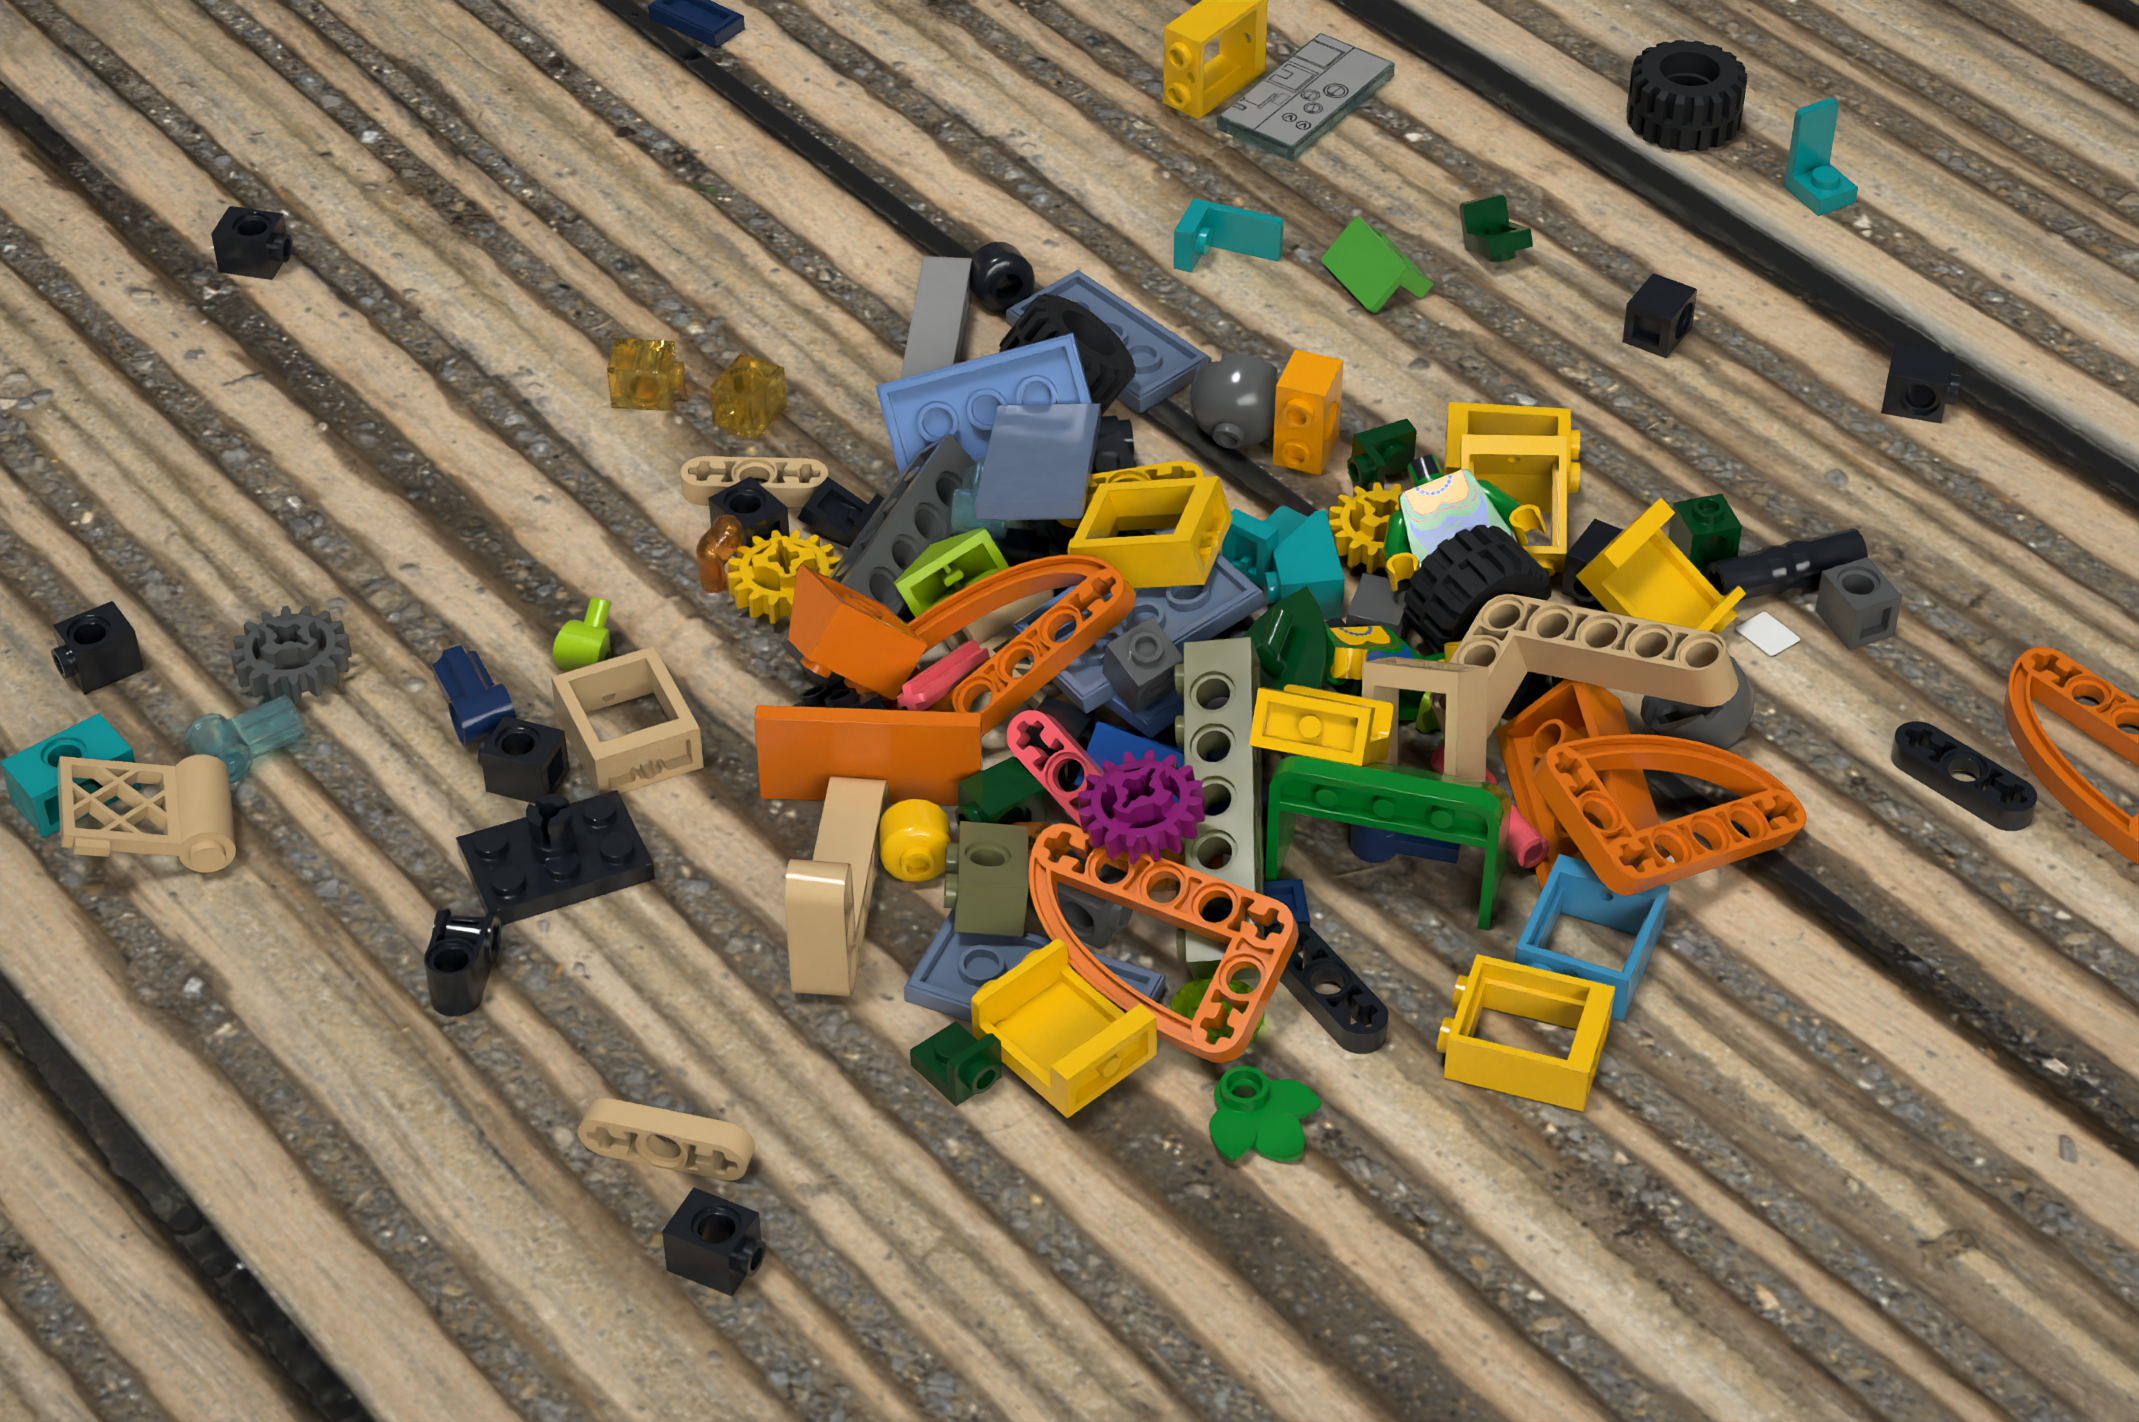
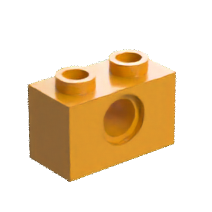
(1307, 412)

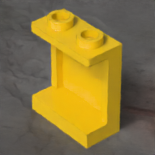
(1654, 581)
(1322, 724)
(1061, 1029)

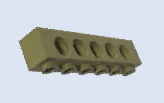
(1213, 671)

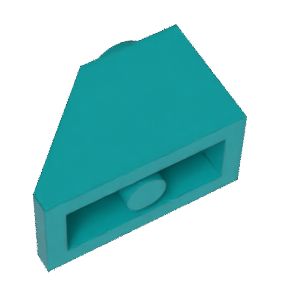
(1309, 560)

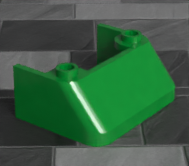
(1394, 801)

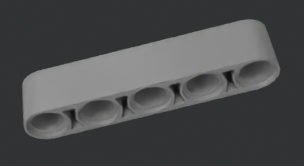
(938, 315)

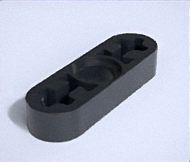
(1994, 796)
(1333, 1009)

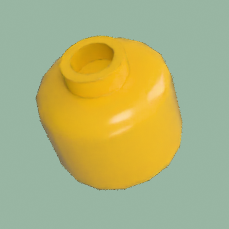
(914, 835)

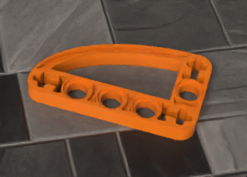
(1092, 581)
(2054, 682)
(1569, 772)
(1244, 948)

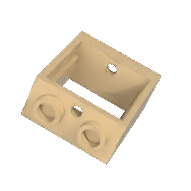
(1465, 706)
(615, 763)

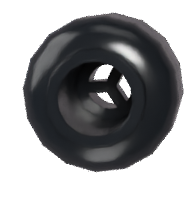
(1000, 276)

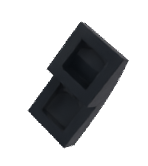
(838, 512)

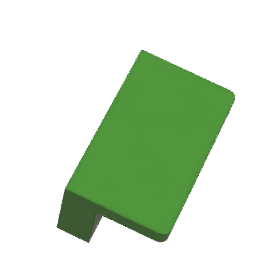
(1372, 265)

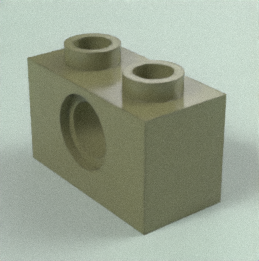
(988, 878)

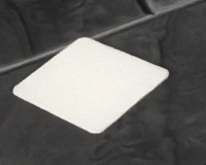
(1767, 634)

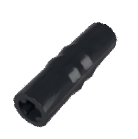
(1786, 565)

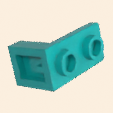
(1809, 168)
(1226, 228)
(1251, 541)

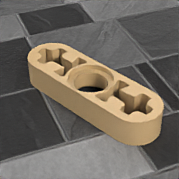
(709, 475)
(702, 1148)

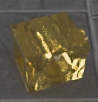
(644, 374)
(748, 396)

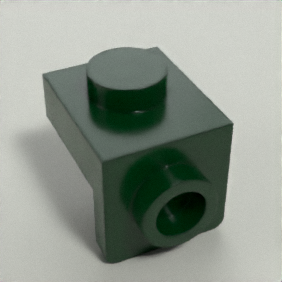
(1489, 231)

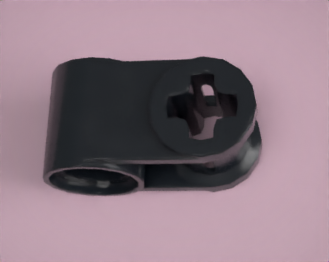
(461, 960)

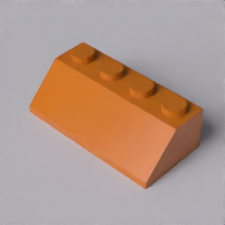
(1563, 715)

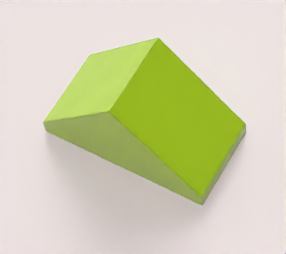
(949, 568)

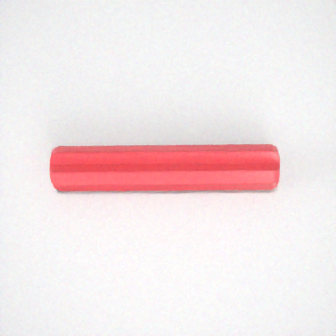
(942, 676)

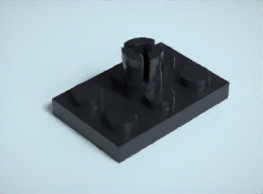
(555, 856)

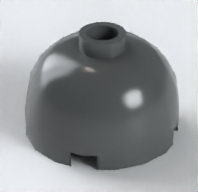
(1235, 399)
(1714, 726)

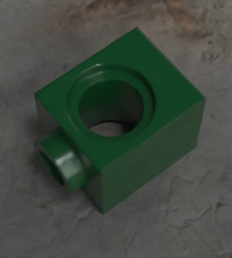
(1705, 530)
(1001, 795)

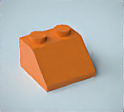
(851, 636)

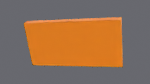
(913, 750)

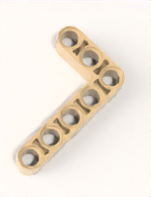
(1590, 647)
(833, 892)

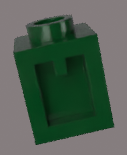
(1381, 453)
(958, 1062)

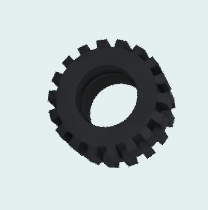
(1686, 95)
(1102, 352)
(1464, 577)

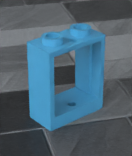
(1579, 892)

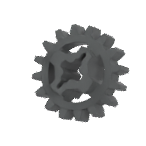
(291, 654)

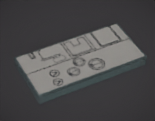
(1305, 96)

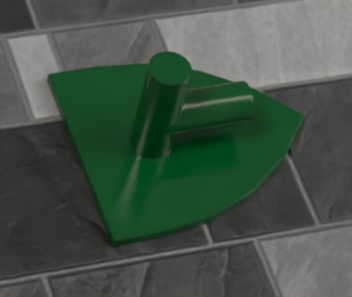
(1291, 642)

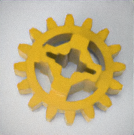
(1361, 524)
(767, 572)

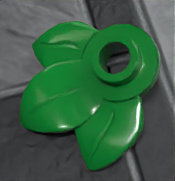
(1260, 1115)

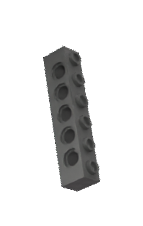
(900, 530)

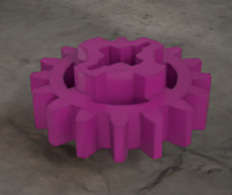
(1141, 806)

